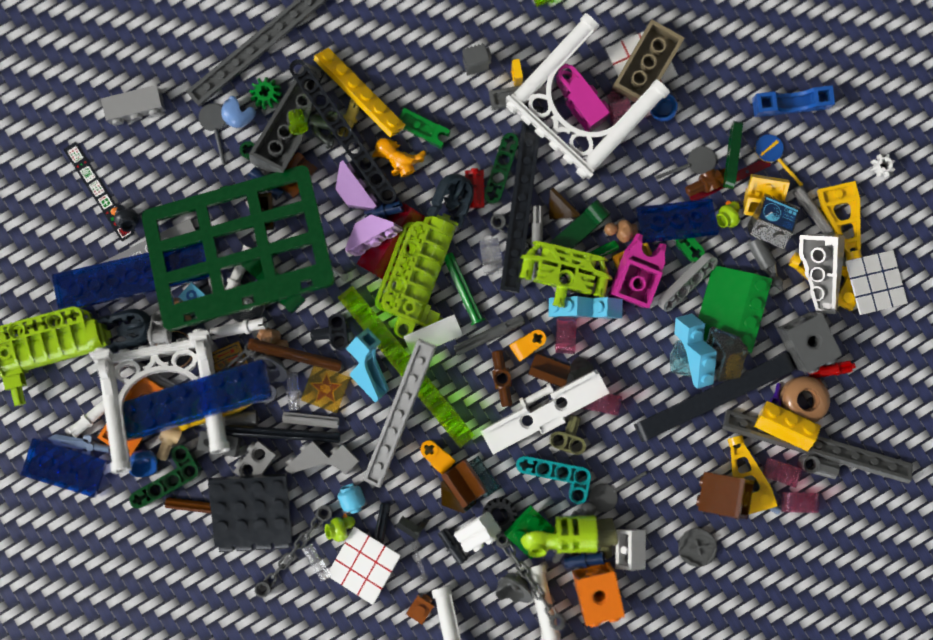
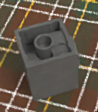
(809, 342)

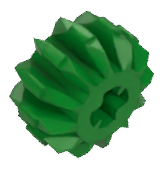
(258, 93)

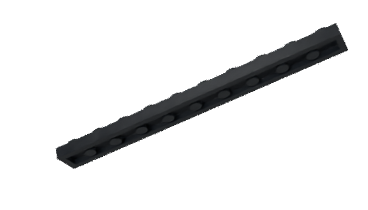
(520, 207)

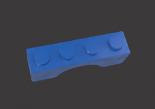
(785, 103)

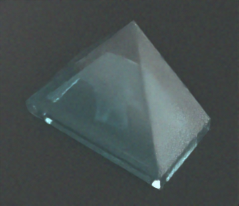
(679, 361)
(484, 476)

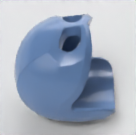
(234, 116)

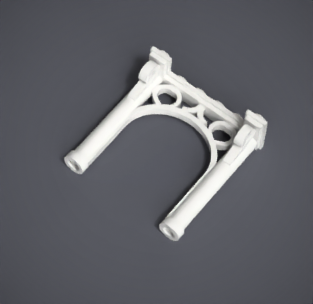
(613, 135)
(113, 401)
(448, 618)

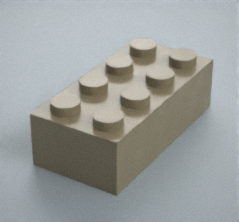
(647, 61)

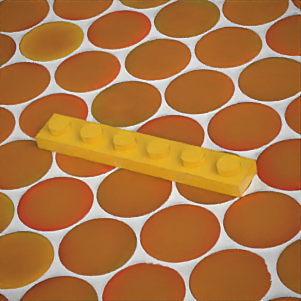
(359, 92)

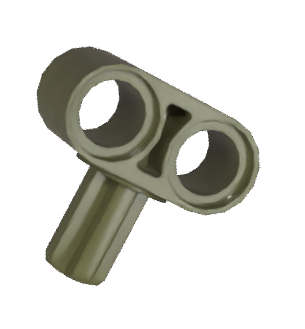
(569, 436)
(606, 536)

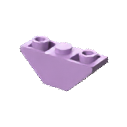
(353, 190)
(370, 233)

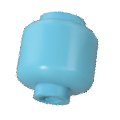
(351, 498)

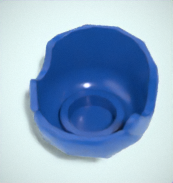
(665, 109)
(143, 463)

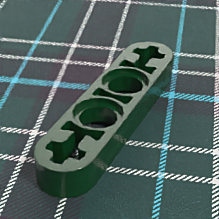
(733, 155)
(499, 168)

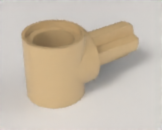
(168, 439)

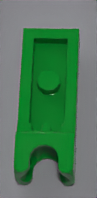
(423, 128)

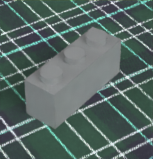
(133, 105)

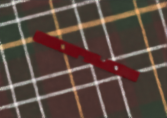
(741, 174)

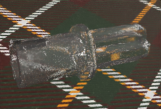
(293, 391)
(316, 562)

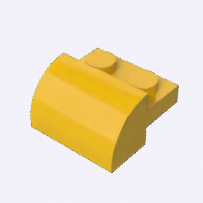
(760, 185)

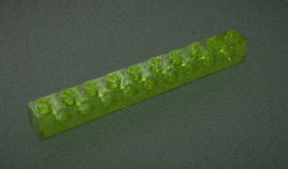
(399, 359)

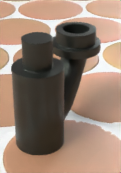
(317, 122)

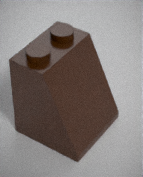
(725, 495)

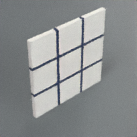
(876, 282)

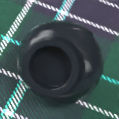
(125, 218)

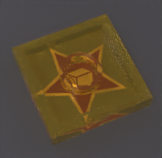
(325, 389)

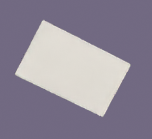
(436, 333)

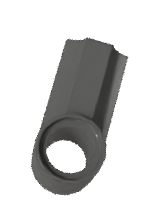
(819, 466)

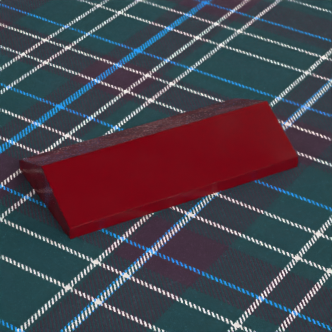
(377, 258)

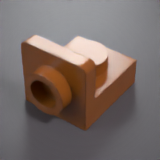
(420, 608)

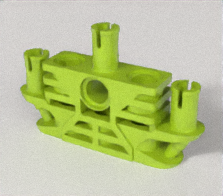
(569, 259)

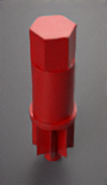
(834, 369)

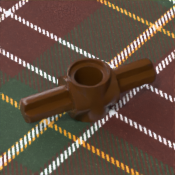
(706, 182)
(504, 389)

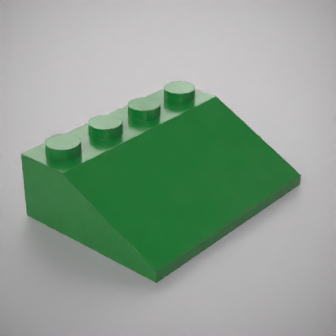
(735, 303)

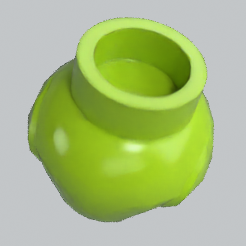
(728, 215)
(337, 528)

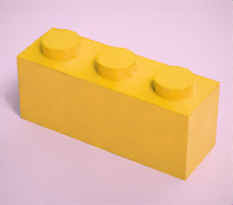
(787, 426)

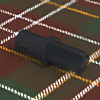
(452, 546)

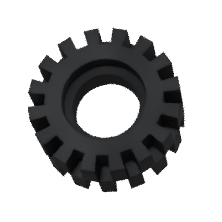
(505, 504)

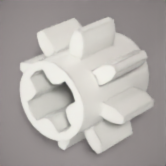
(884, 170)

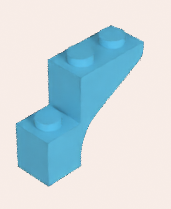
(588, 308)
(699, 353)
(368, 372)

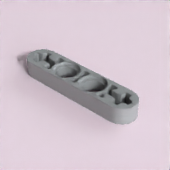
(687, 282)

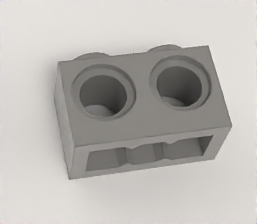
(259, 466)

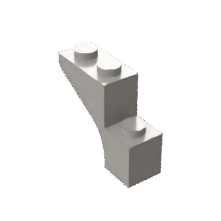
(313, 455)

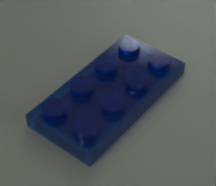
(677, 220)
(64, 467)

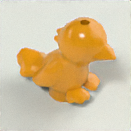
(400, 161)

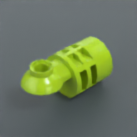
(564, 538)

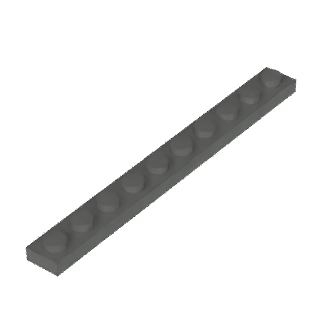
(252, 49)
(826, 449)

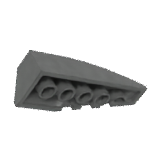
(276, 144)

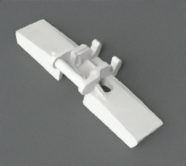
(547, 417)

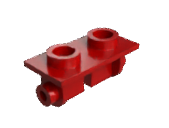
(477, 179)

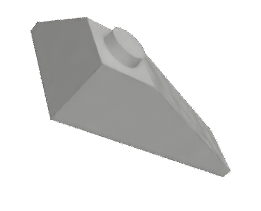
(823, 265)

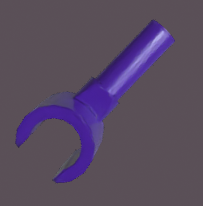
(775, 399)

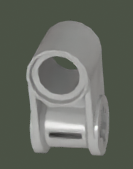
(157, 332)

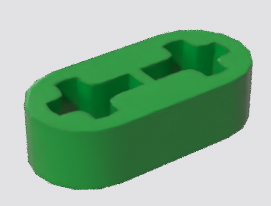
(686, 249)

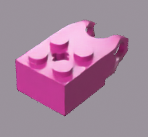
(582, 99)
(642, 269)

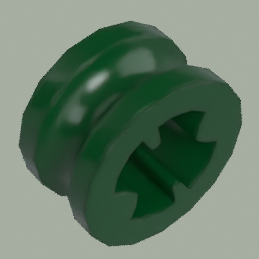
(242, 149)

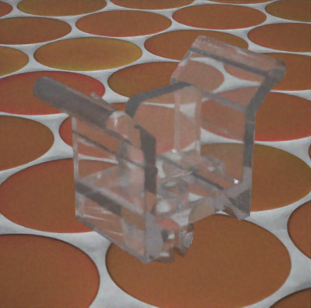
(490, 255)

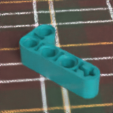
(552, 474)

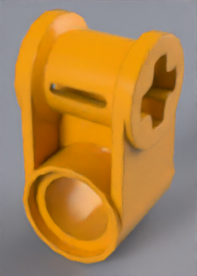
(525, 346)
(439, 458)

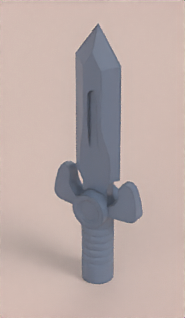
(78, 443)

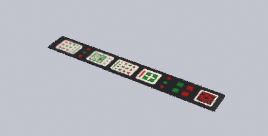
(95, 186)

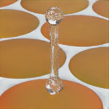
(424, 576)

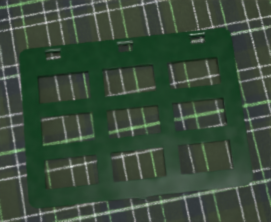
(263, 291)

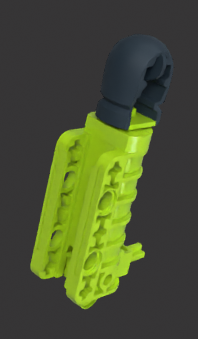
(424, 258)
(62, 341)

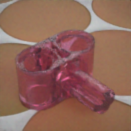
(617, 107)
(565, 335)
(607, 404)
(782, 472)
(800, 502)

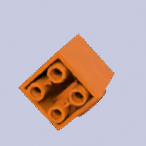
(598, 606)

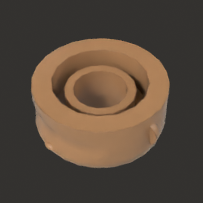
(818, 391)

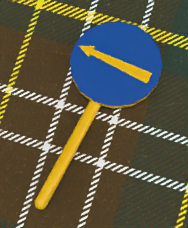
(769, 149)

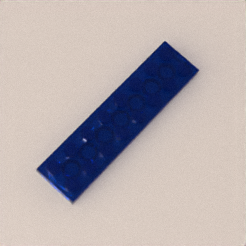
(120, 278)
(196, 400)

